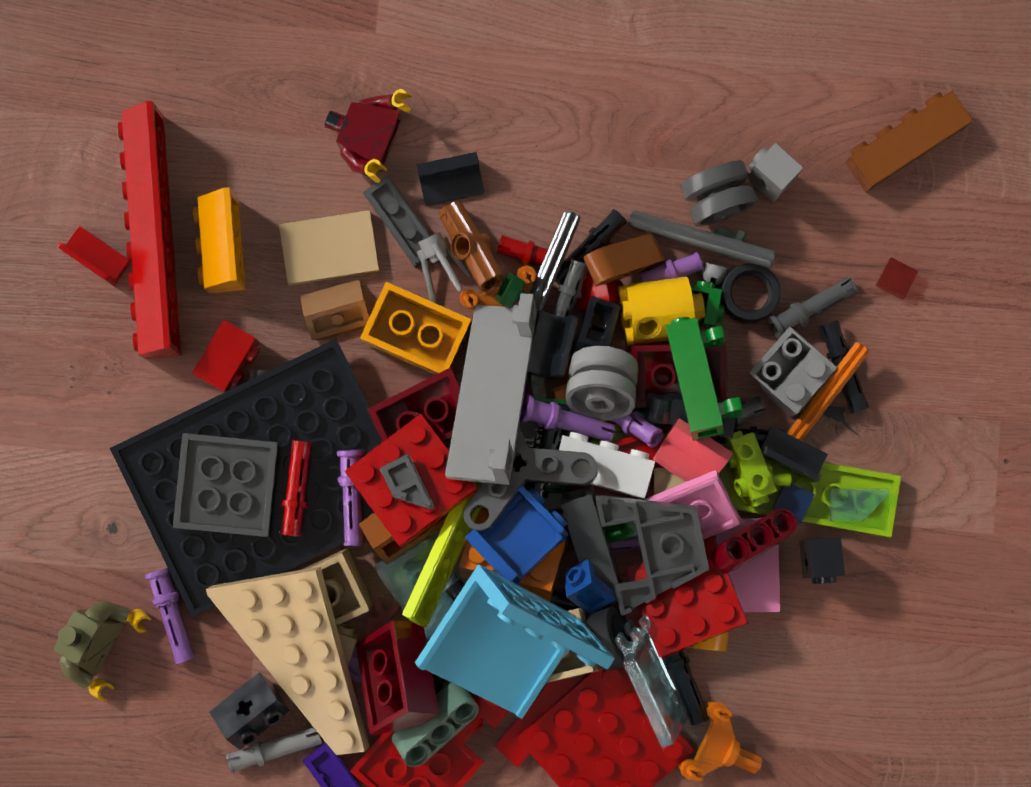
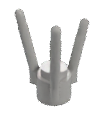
(437, 249)

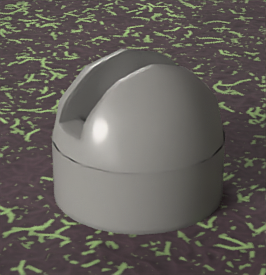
(714, 271)

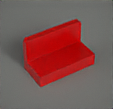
(95, 255)

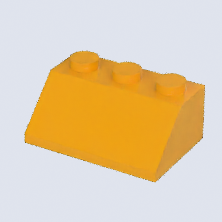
(220, 242)

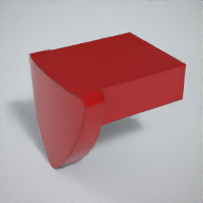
(606, 292)

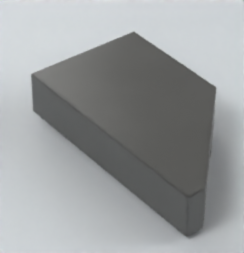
(406, 482)

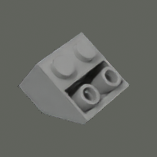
(791, 372)

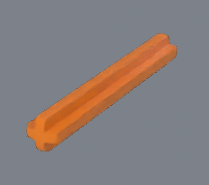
(829, 391)

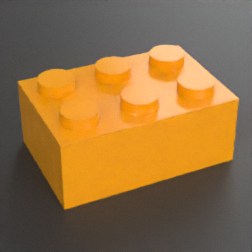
(415, 330)

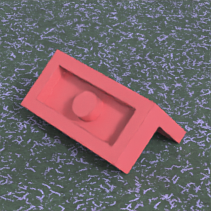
(688, 457)

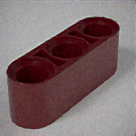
(763, 532)

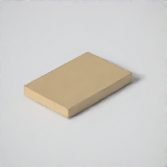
(329, 247)

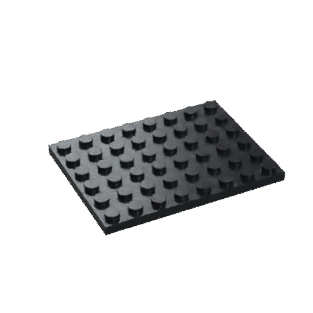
(301, 400)

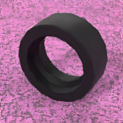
(771, 283)
(606, 626)

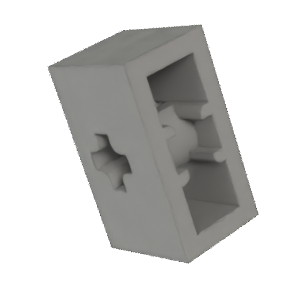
(773, 171)

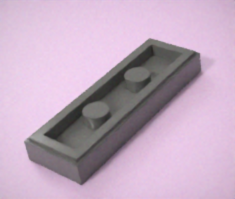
(397, 217)

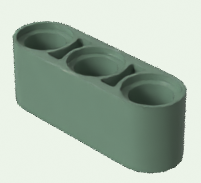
(421, 742)

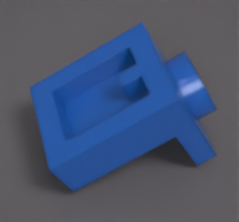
(586, 589)

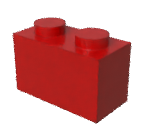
(227, 357)

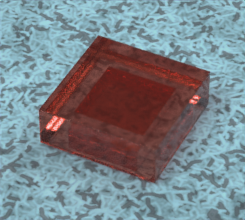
(896, 278)

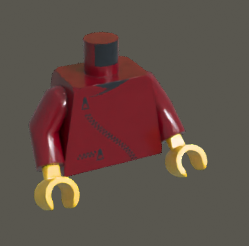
(368, 131)

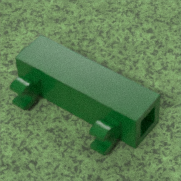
(694, 377)

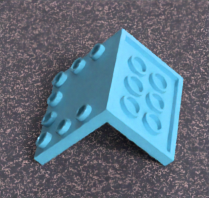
(506, 642)

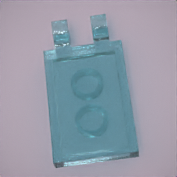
(652, 682)

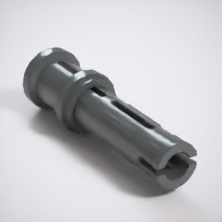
(801, 313)

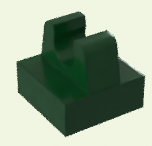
(510, 290)

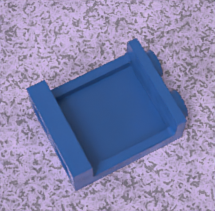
(520, 536)

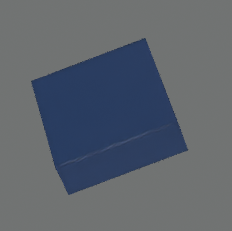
(794, 500)

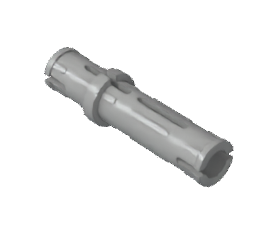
(273, 749)

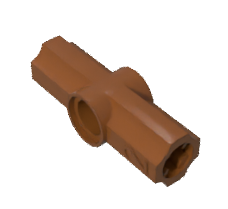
(471, 246)

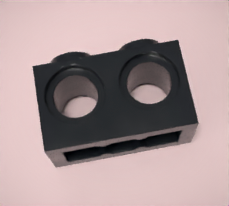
(597, 324)

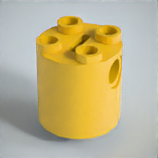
(654, 305)

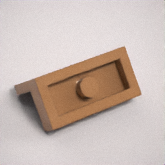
(334, 309)

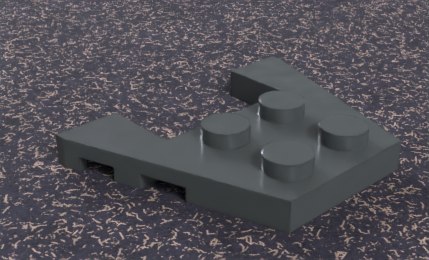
(668, 542)

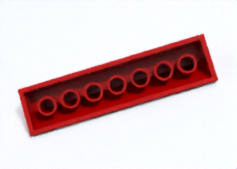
(150, 232)

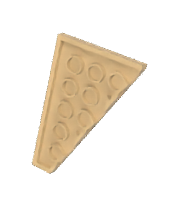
(296, 638)

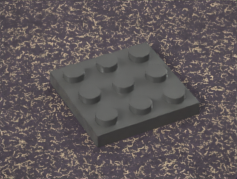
(225, 485)

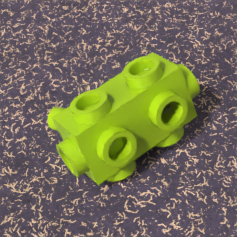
(752, 474)

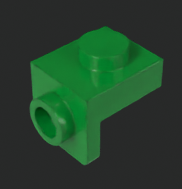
(713, 309)

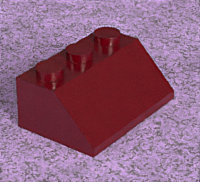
(393, 686)

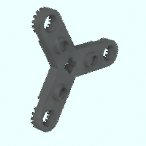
(542, 467)

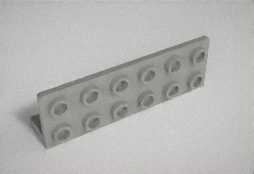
(492, 393)

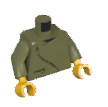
(88, 640)

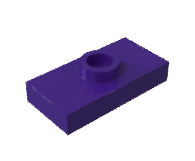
(329, 768)

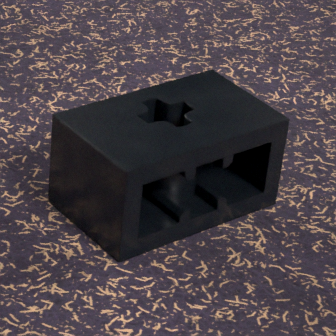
(822, 559)
(249, 711)

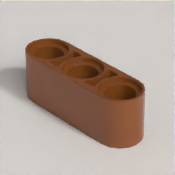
(624, 259)

